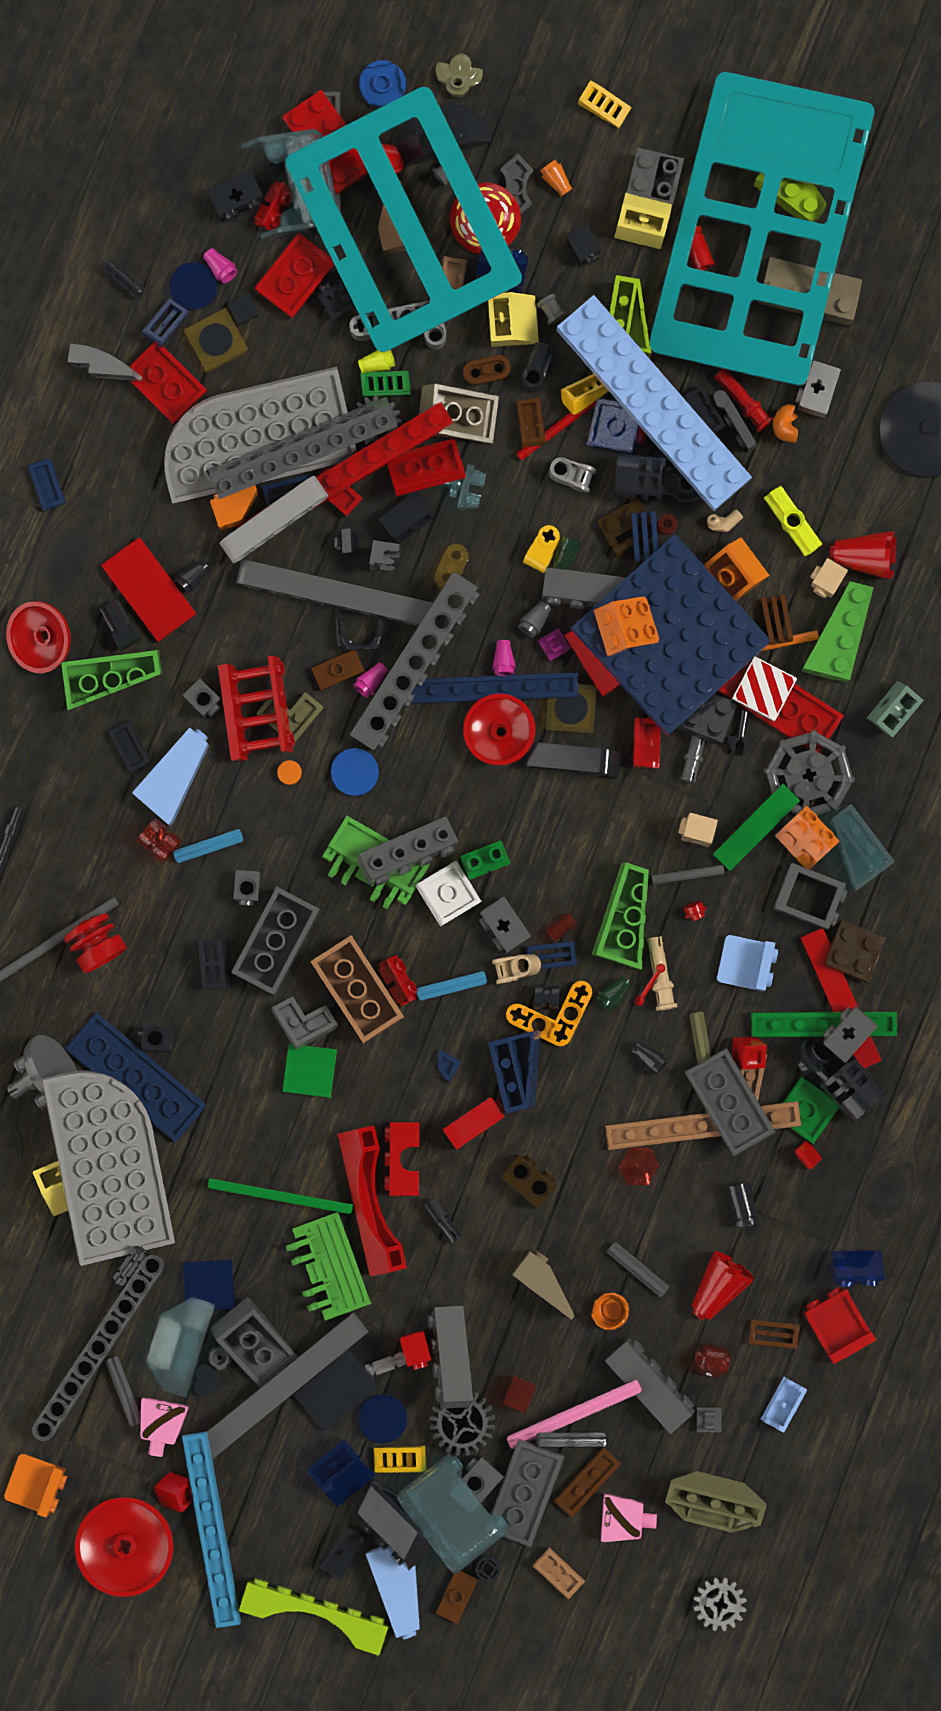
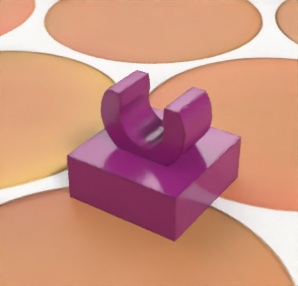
(554, 645)

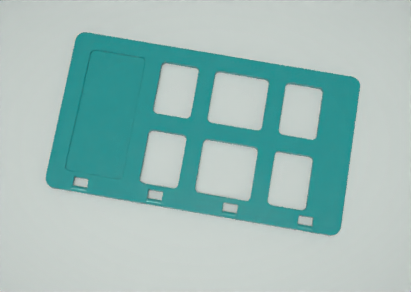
(784, 136)

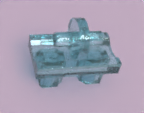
(467, 499)

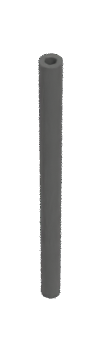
(54, 940)

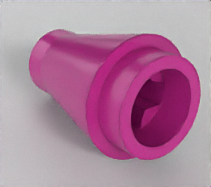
(221, 267)
(503, 660)
(370, 680)

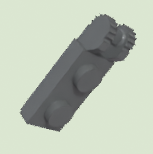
(734, 419)

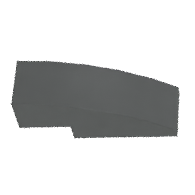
(100, 363)

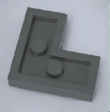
(302, 1028)

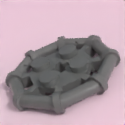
(816, 762)

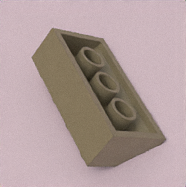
(796, 277)

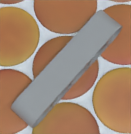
(274, 519)

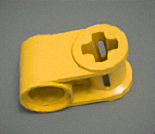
(540, 552)

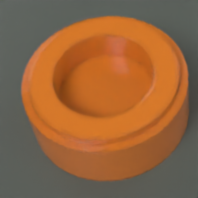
(289, 772)

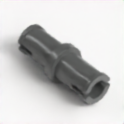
(693, 759)

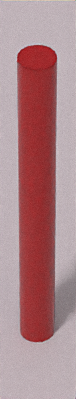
(554, 430)

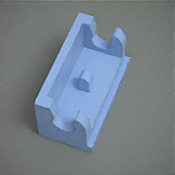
(783, 1404)

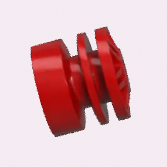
(95, 943)

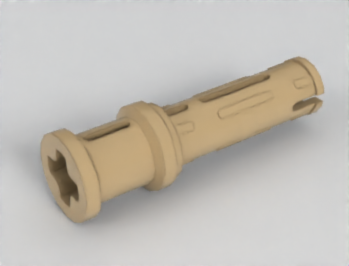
(662, 985)

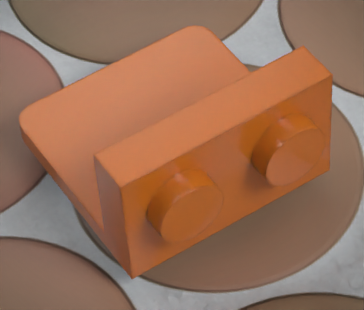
(626, 625)
(35, 1484)

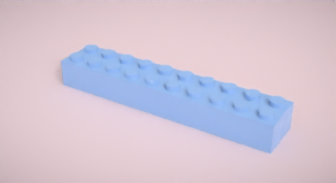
(653, 403)

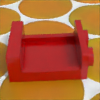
(838, 1325)

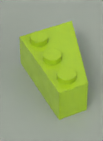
(798, 198)
(628, 311)

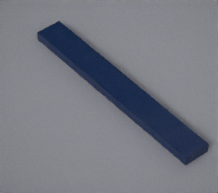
(475, 688)

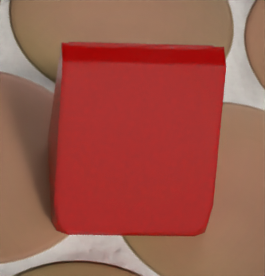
(807, 1155)

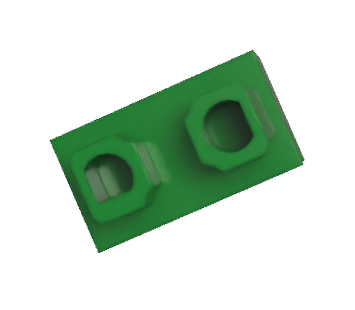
(484, 860)

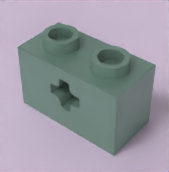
(895, 709)

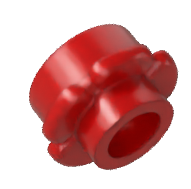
(695, 910)

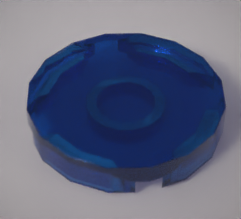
(193, 286)
(383, 1418)

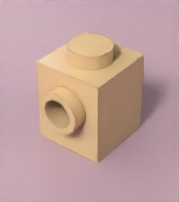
(827, 578)

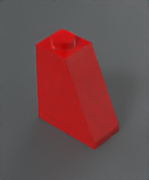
(474, 1122)

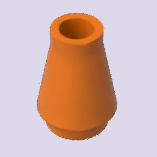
(556, 177)

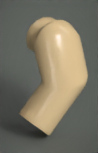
(724, 524)

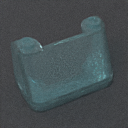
(450, 1514)

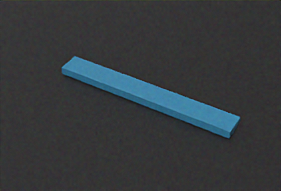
(211, 1529)

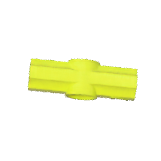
(801, 534)

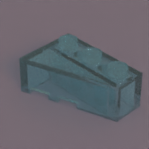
(859, 848)

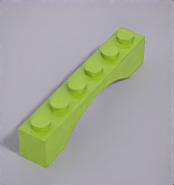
(363, 1632)

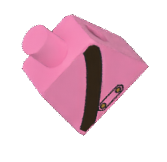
(161, 1423)
(624, 1519)

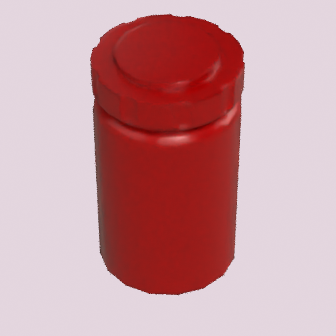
(700, 256)

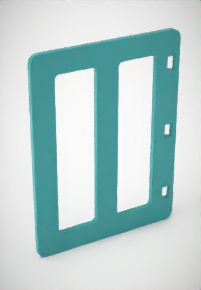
(444, 300)

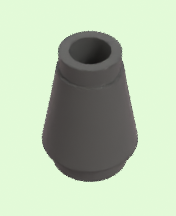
(534, 620)

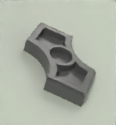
(516, 176)

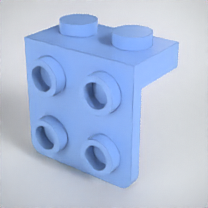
(747, 963)

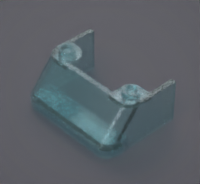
(277, 150)

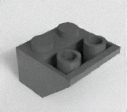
(655, 175)

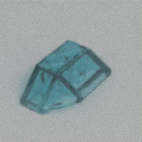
(179, 1344)

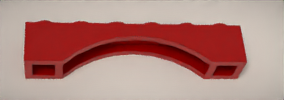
(380, 1246)

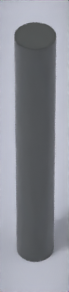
(687, 874)

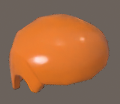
(782, 424)
(610, 1311)

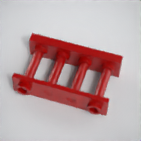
(234, 701)

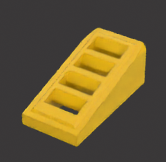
(601, 92)
(575, 400)
(409, 1450)

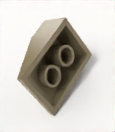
(470, 411)
(540, 1278)

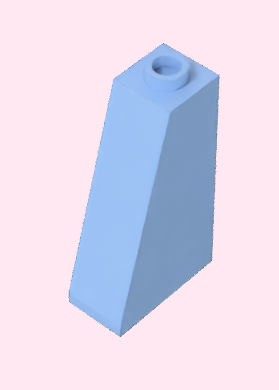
(171, 778)
(397, 1591)

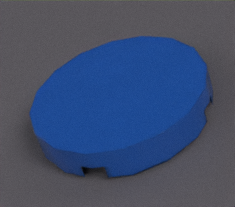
(382, 83)
(354, 772)

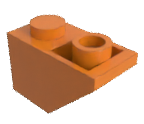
(233, 508)

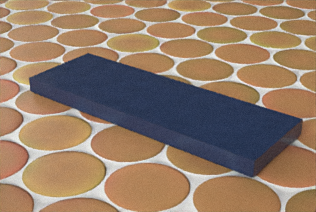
(111, 1053)

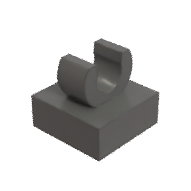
(708, 1419)

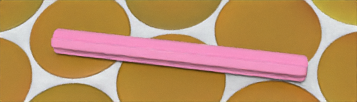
(576, 1413)

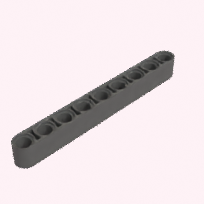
(334, 593)
(95, 1360)
(285, 1383)

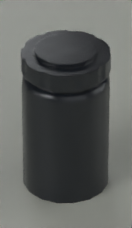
(742, 1205)

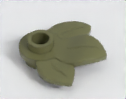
(458, 72)

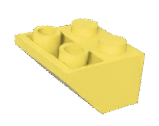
(643, 221)
(513, 319)
(52, 1188)

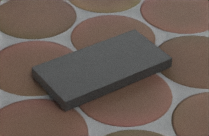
(730, 1102)
(527, 1490)

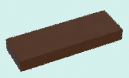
(587, 1482)

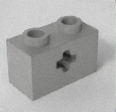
(819, 403)

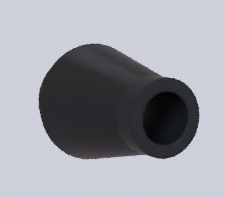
(191, 577)
(651, 1059)

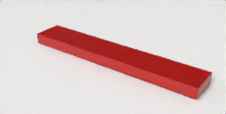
(836, 990)

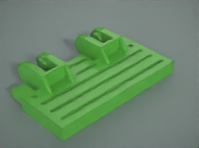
(356, 838)
(332, 1265)

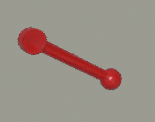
(639, 1000)

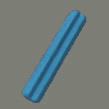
(207, 846)
(451, 985)

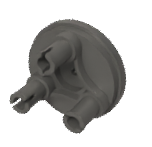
(41, 1059)

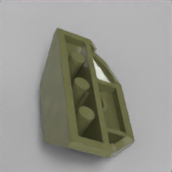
(715, 1502)

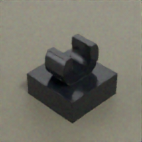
(348, 542)

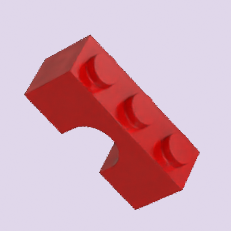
(401, 1181)

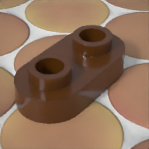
(486, 369)

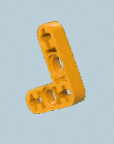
(552, 1025)

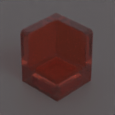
(639, 1166)
(519, 1394)

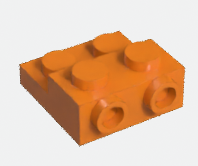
(807, 838)

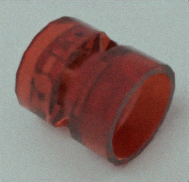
(159, 840)

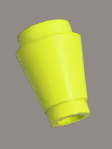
(377, 362)

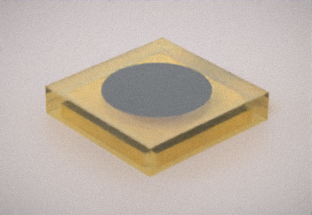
(216, 340)
(574, 713)

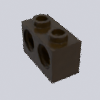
(524, 1185)

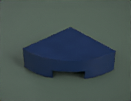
(447, 1065)

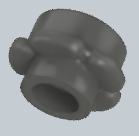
(213, 1360)

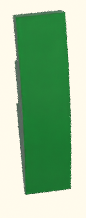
(756, 827)

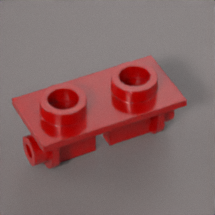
(279, 197)
(395, 970)

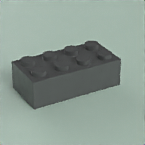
(276, 941)

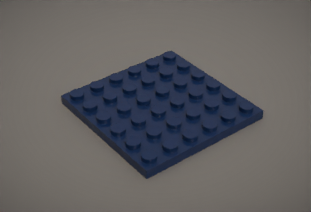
(699, 631)

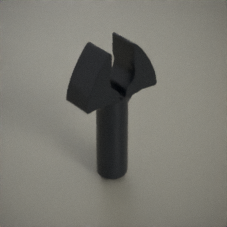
(741, 733)

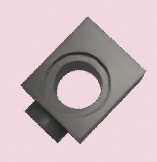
(198, 689)
(247, 876)

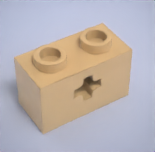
(698, 829)

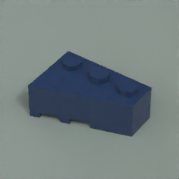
(517, 1069)

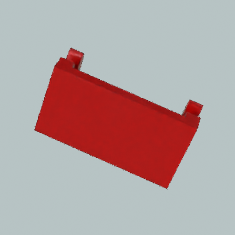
(646, 744)

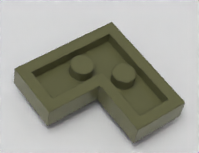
(299, 716)

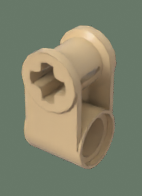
(512, 967)

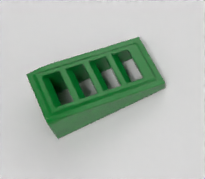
(365, 377)

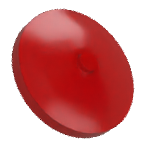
(124, 1546)

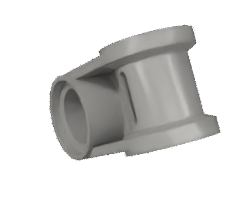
(573, 475)

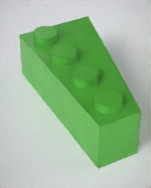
(839, 642)
(102, 676)
(624, 919)

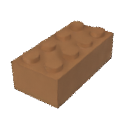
(357, 989)

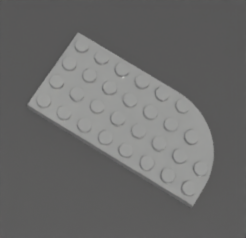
(247, 421)
(107, 1166)

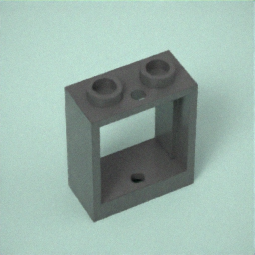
(786, 888)

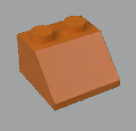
(737, 569)

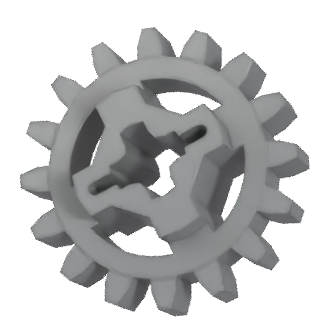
(708, 1601)

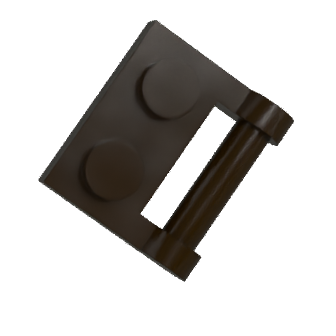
(619, 523)

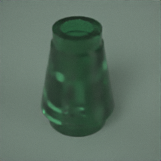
(566, 553)
(613, 994)

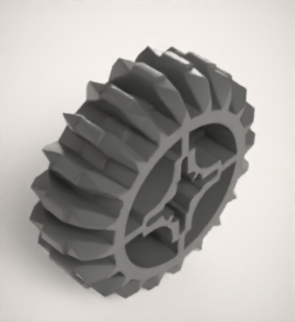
(478, 1430)

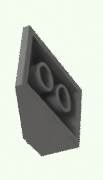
(253, 1342)

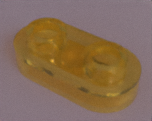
(449, 565)

